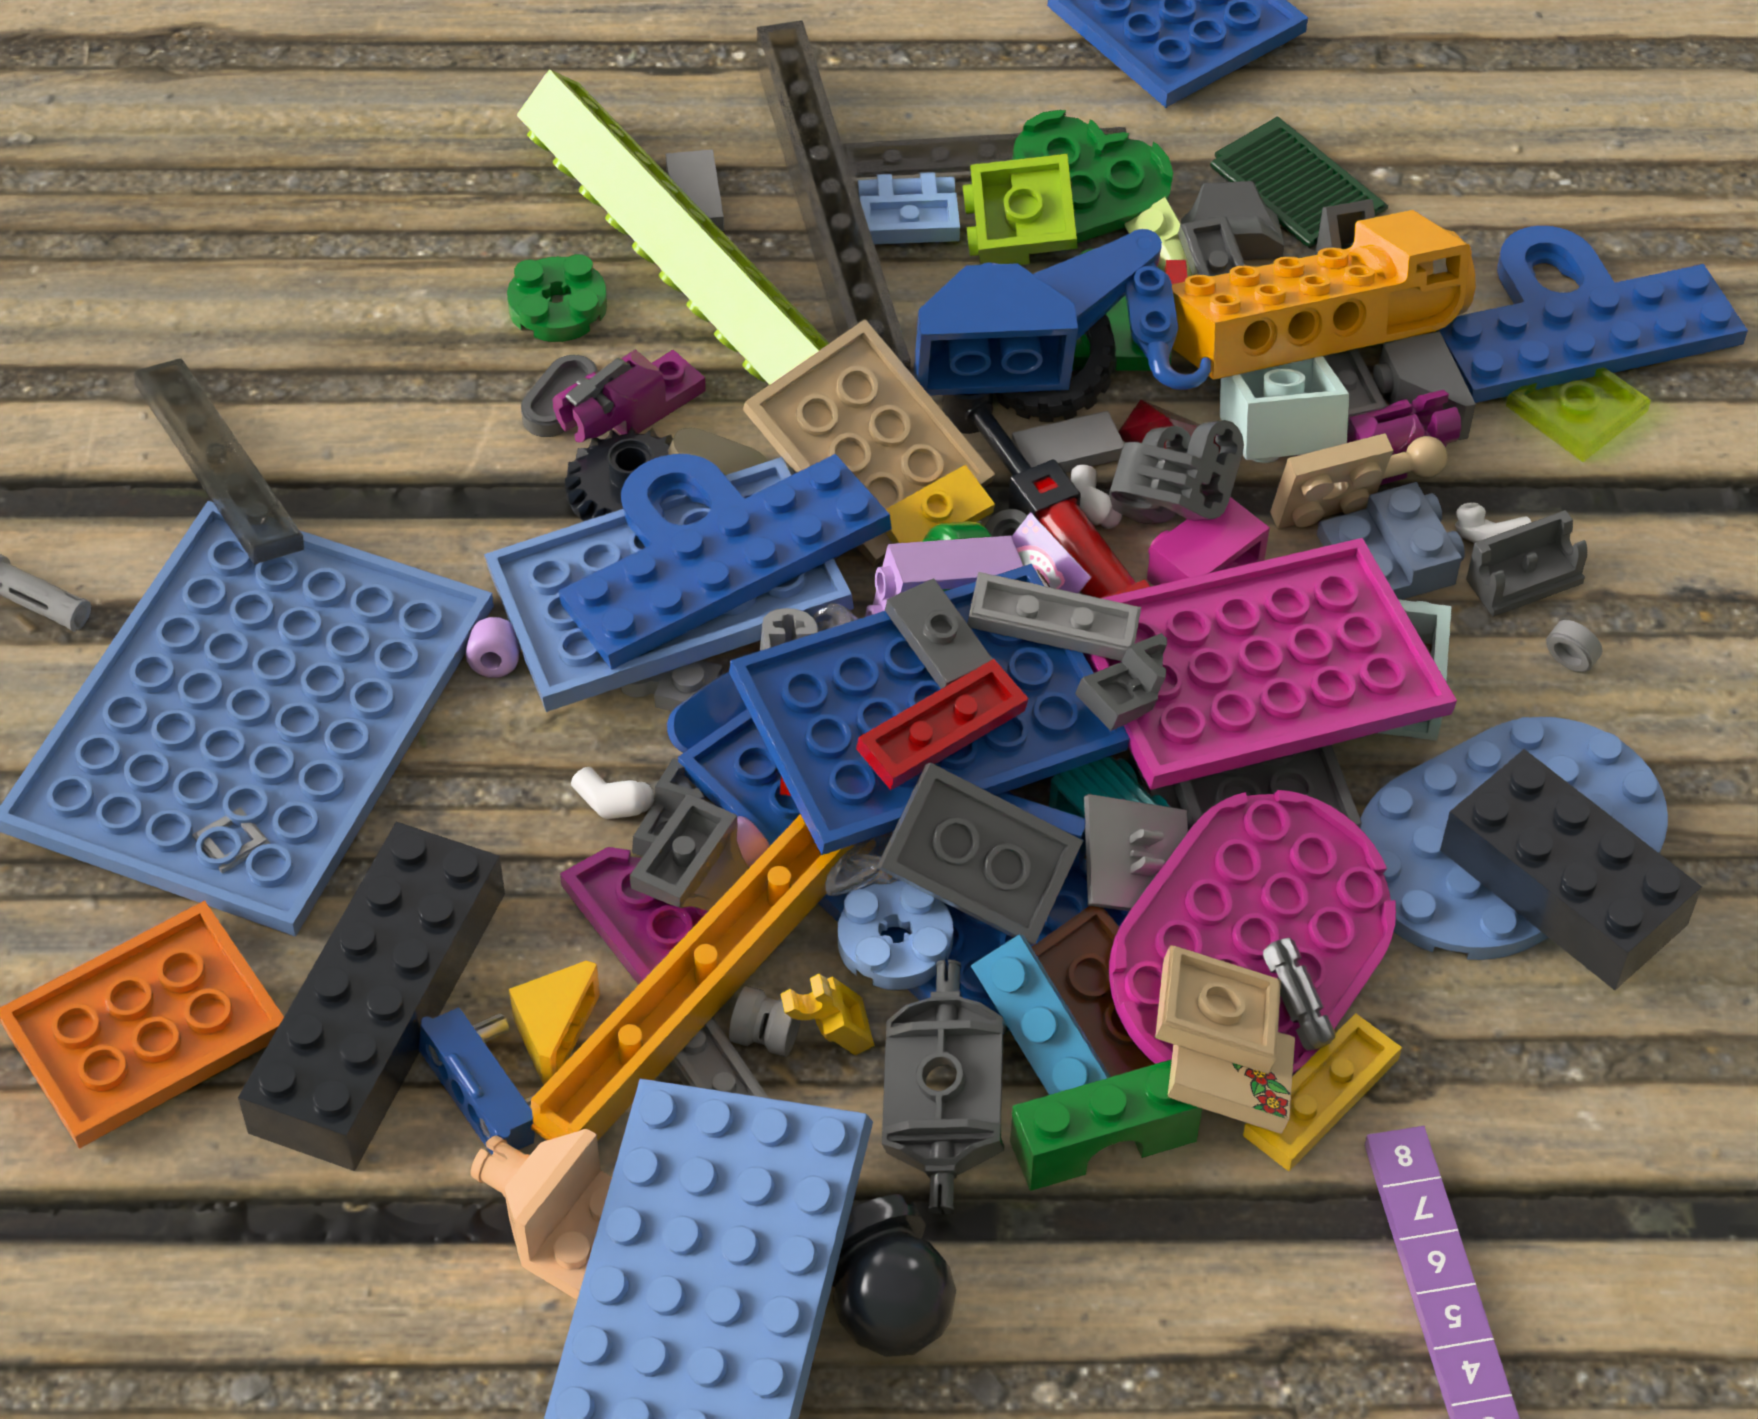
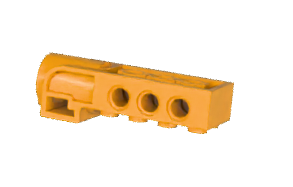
(1327, 300)

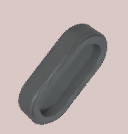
(537, 405)

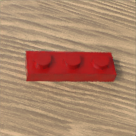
(942, 724)

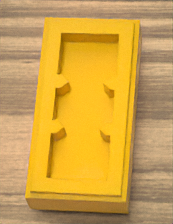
(947, 500)

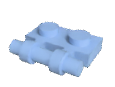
(910, 209)

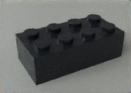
(1570, 868)

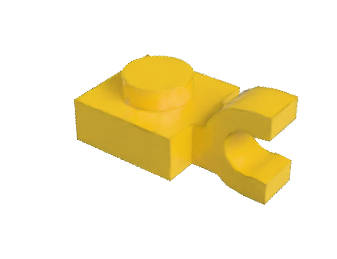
(836, 1010)

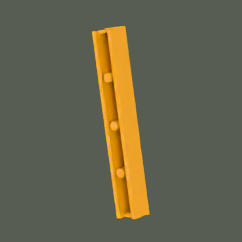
(686, 987)

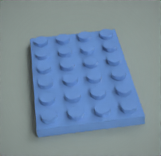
(561, 656)
(711, 1258)

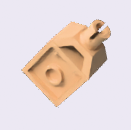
(550, 1201)

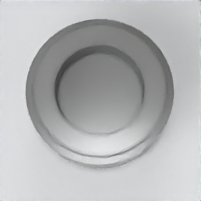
(1574, 646)

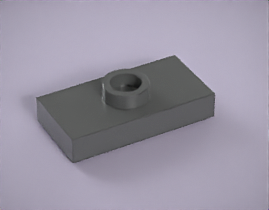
(936, 632)

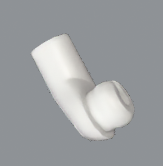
(1094, 502)
(1474, 526)
(614, 798)

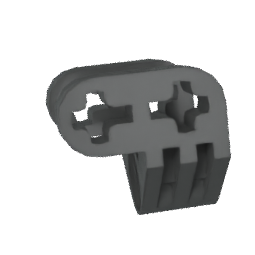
(1160, 482)

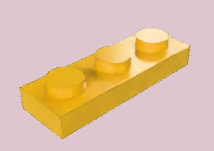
(1328, 1089)

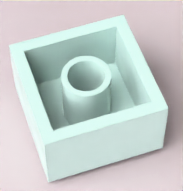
(1286, 409)

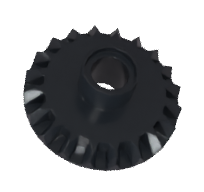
(601, 470)

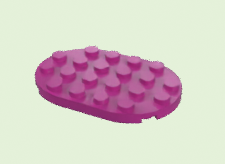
(1250, 878)

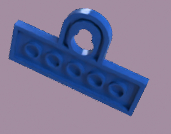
(1601, 324)
(724, 558)

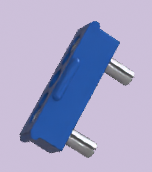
(475, 1077)

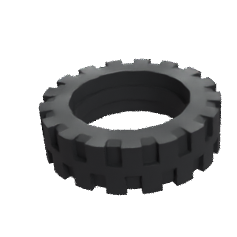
(1083, 386)

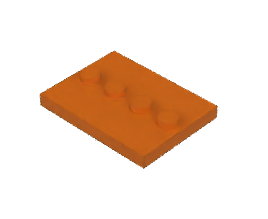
(141, 1023)

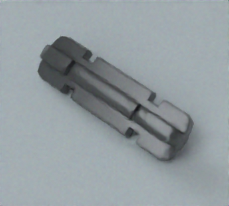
(1299, 994)

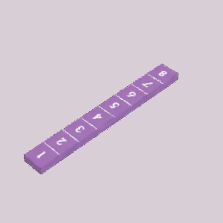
(1439, 1276)

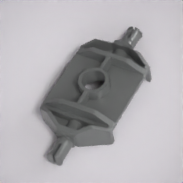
(951, 1127)

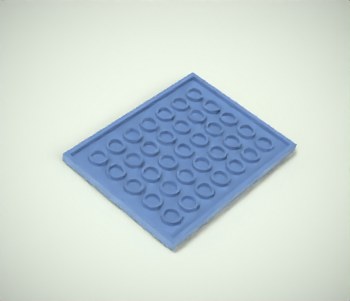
(251, 692)

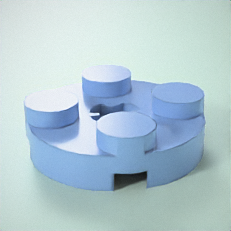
(876, 956)

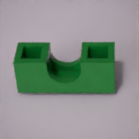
(1066, 1129)

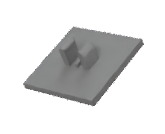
(1127, 847)

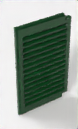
(1291, 177)

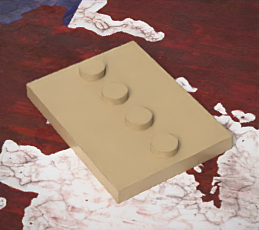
(868, 412)

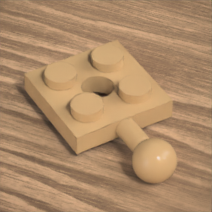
(1346, 475)

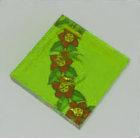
(1581, 412)

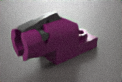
(627, 395)

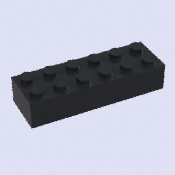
(363, 1002)

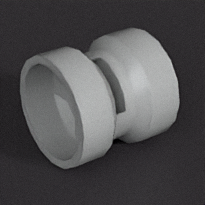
(762, 1022)

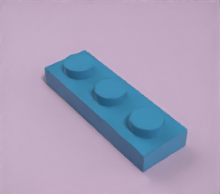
(1038, 1017)

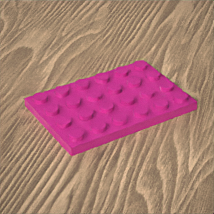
(1277, 663)

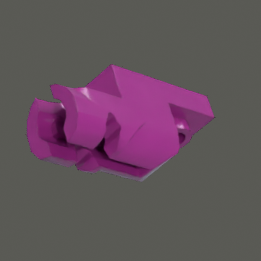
(1407, 422)

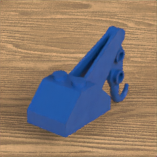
(1019, 329)

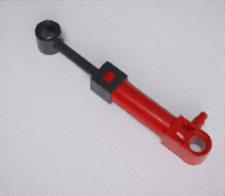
(1047, 495)

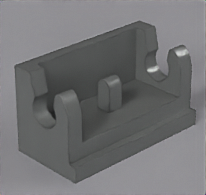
(1527, 564)

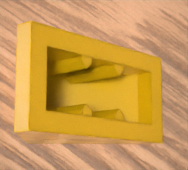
(553, 1014)

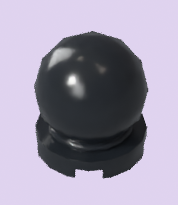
(889, 1282)

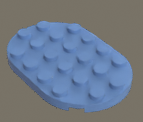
(1408, 818)

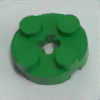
(569, 276)

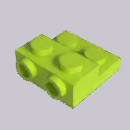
(1020, 209)

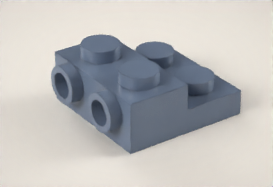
(1404, 538)

